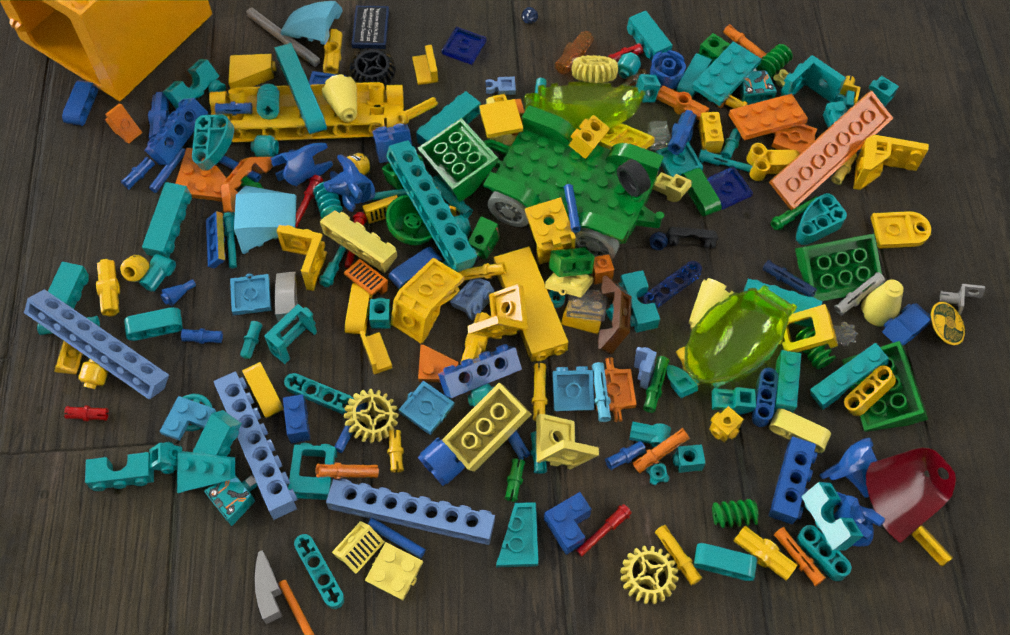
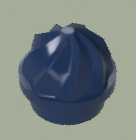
(529, 15)
(658, 241)

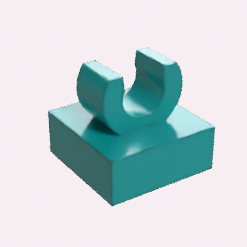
(848, 99)

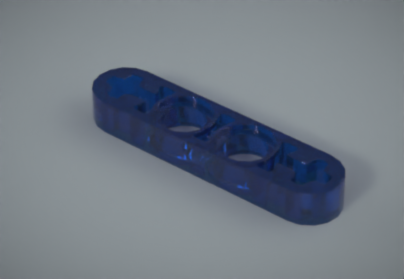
(672, 285)

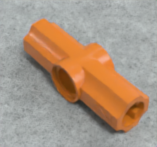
(680, 101)

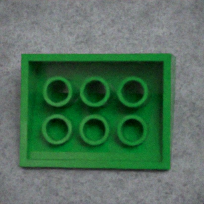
(459, 159)
(839, 265)
(900, 404)

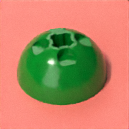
(406, 222)

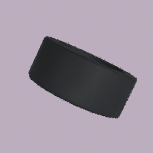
(633, 178)

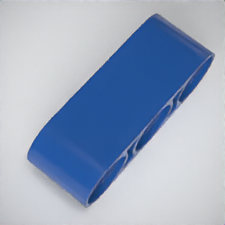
(79, 103)
(405, 271)
(768, 389)

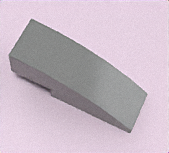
(285, 294)
(266, 589)

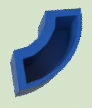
(907, 325)

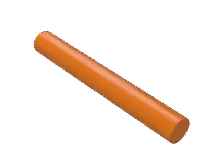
(302, 621)

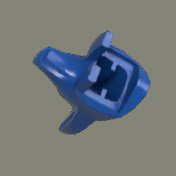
(300, 164)
(350, 184)
(854, 465)
(862, 516)

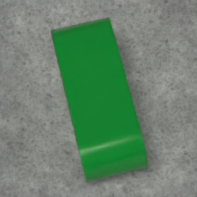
(702, 192)

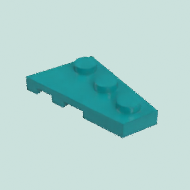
(201, 470)
(520, 541)

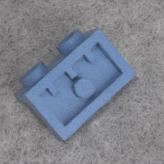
(473, 297)
(645, 363)

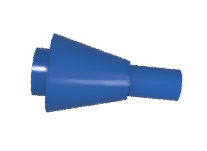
(173, 294)

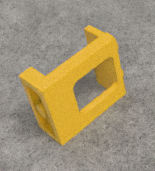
(823, 326)

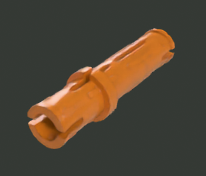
(740, 39)
(654, 455)
(341, 470)
(806, 564)

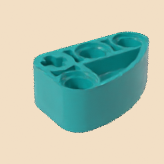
(218, 140)
(820, 219)

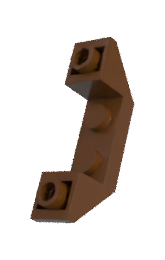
(611, 338)

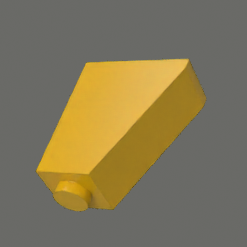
(251, 70)

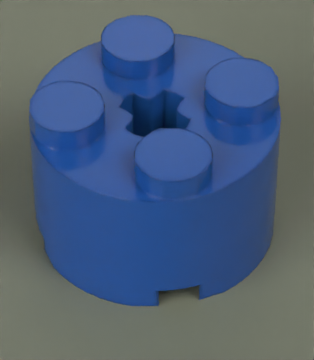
(668, 68)
(441, 461)

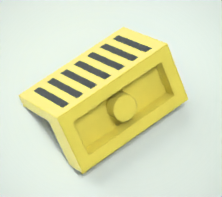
(358, 546)

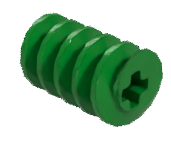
(775, 59)
(818, 355)
(735, 512)

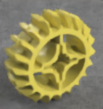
(594, 69)
(386, 414)
(645, 566)

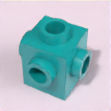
(164, 457)

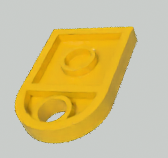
(626, 134)
(900, 229)

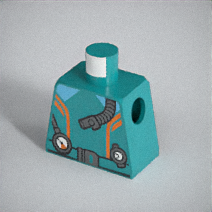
(757, 87)
(232, 497)

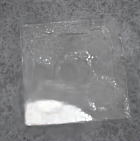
(589, 306)

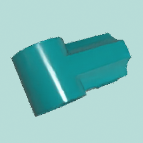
(159, 268)
(649, 434)

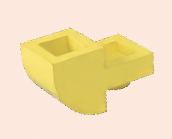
(673, 187)

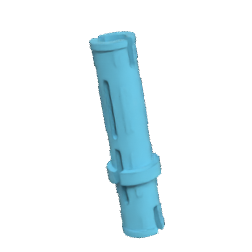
(602, 399)

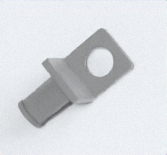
(958, 298)

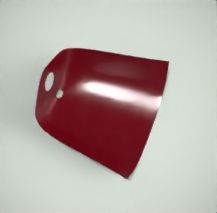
(904, 493)

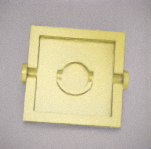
(572, 285)
(394, 571)

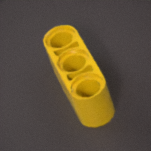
(358, 310)
(872, 381)
(262, 389)

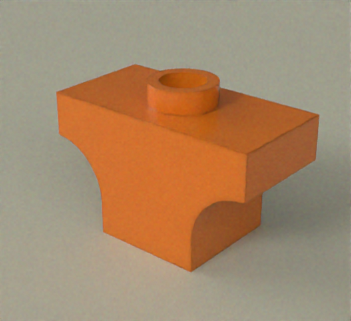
(122, 123)

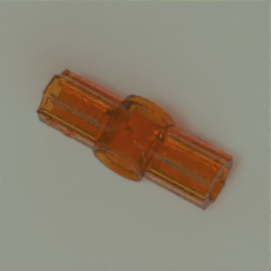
(573, 51)

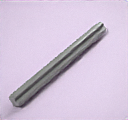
(276, 32)

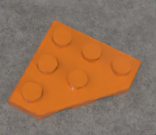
(199, 182)

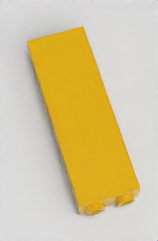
(545, 330)

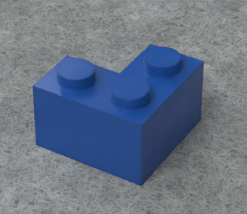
(388, 136)
(563, 522)

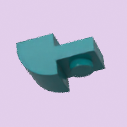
(740, 399)

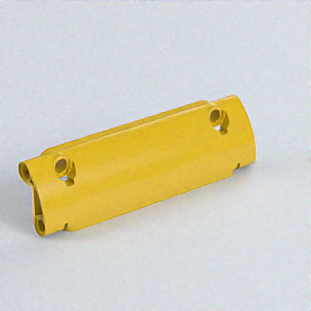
(290, 124)

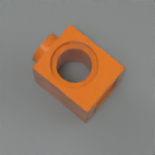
(602, 267)

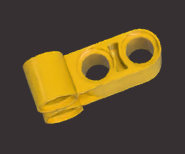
(768, 161)

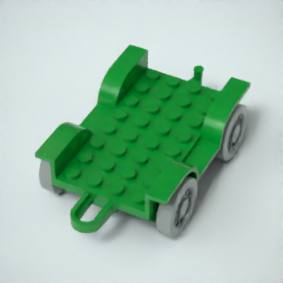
(544, 163)

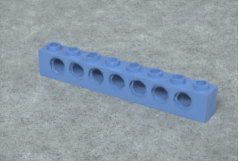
(96, 344)
(279, 503)
(459, 529)

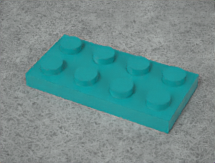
(726, 73)

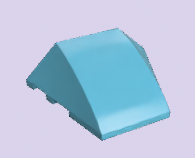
(312, 21)
(259, 215)

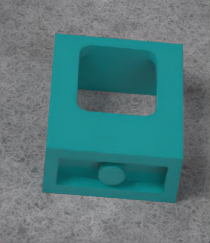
(277, 343)
(311, 487)

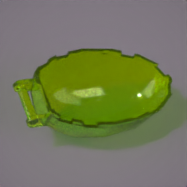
(586, 99)
(737, 337)

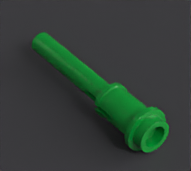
(778, 222)

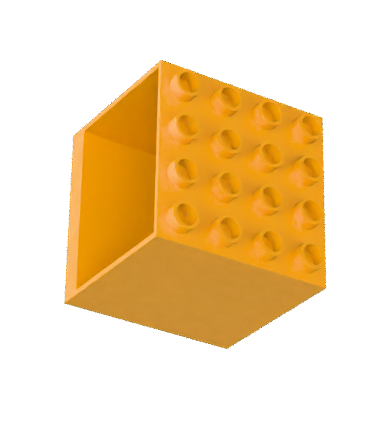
(107, 39)

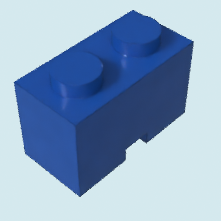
(296, 418)

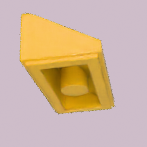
(582, 324)
(68, 359)
(932, 546)

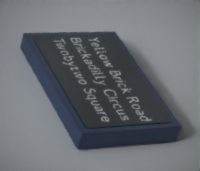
(370, 27)

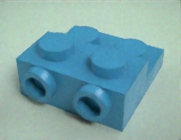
(573, 389)

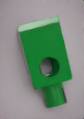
(484, 238)

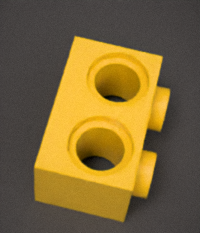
(711, 132)
(589, 136)

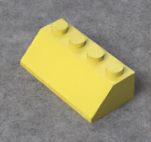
(358, 240)

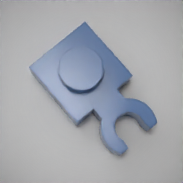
(502, 85)

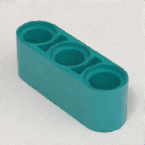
(694, 70)
(153, 324)
(725, 562)
(828, 563)

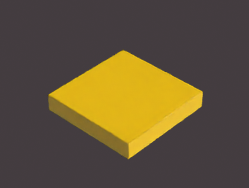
(501, 118)

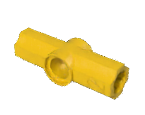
(333, 52)
(108, 287)
(475, 344)
(766, 552)

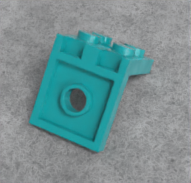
(813, 74)

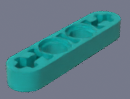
(318, 396)
(317, 572)

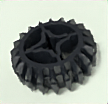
(371, 63)

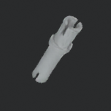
(843, 306)

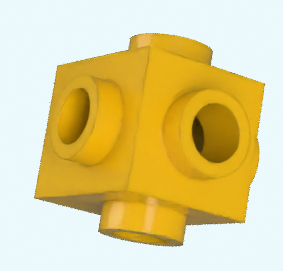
(725, 424)

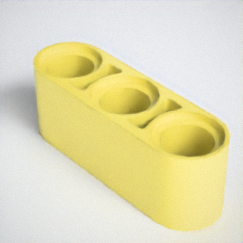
(789, 424)

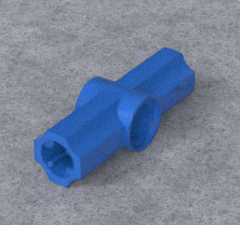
(158, 114)
(682, 132)

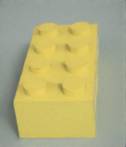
(486, 427)

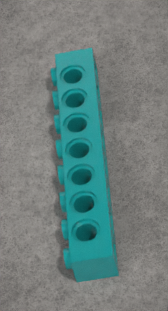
(431, 206)

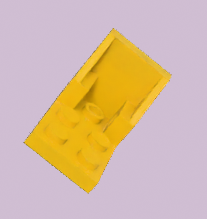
(886, 151)
(421, 298)

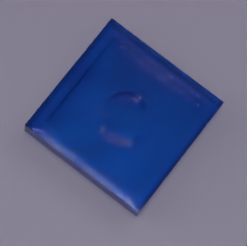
(464, 45)
(730, 187)

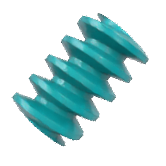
(268, 101)
(326, 201)

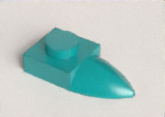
(681, 381)

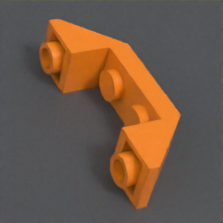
(233, 181)

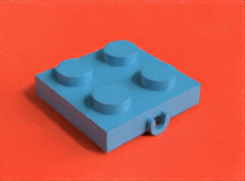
(250, 294)
(426, 407)

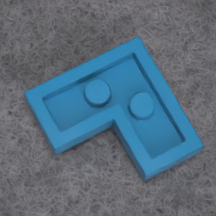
(183, 413)

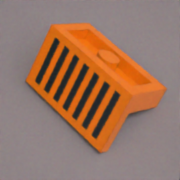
(367, 278)

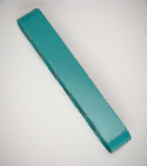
(300, 88)

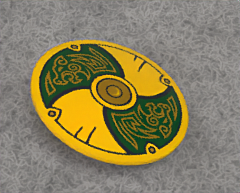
(947, 323)

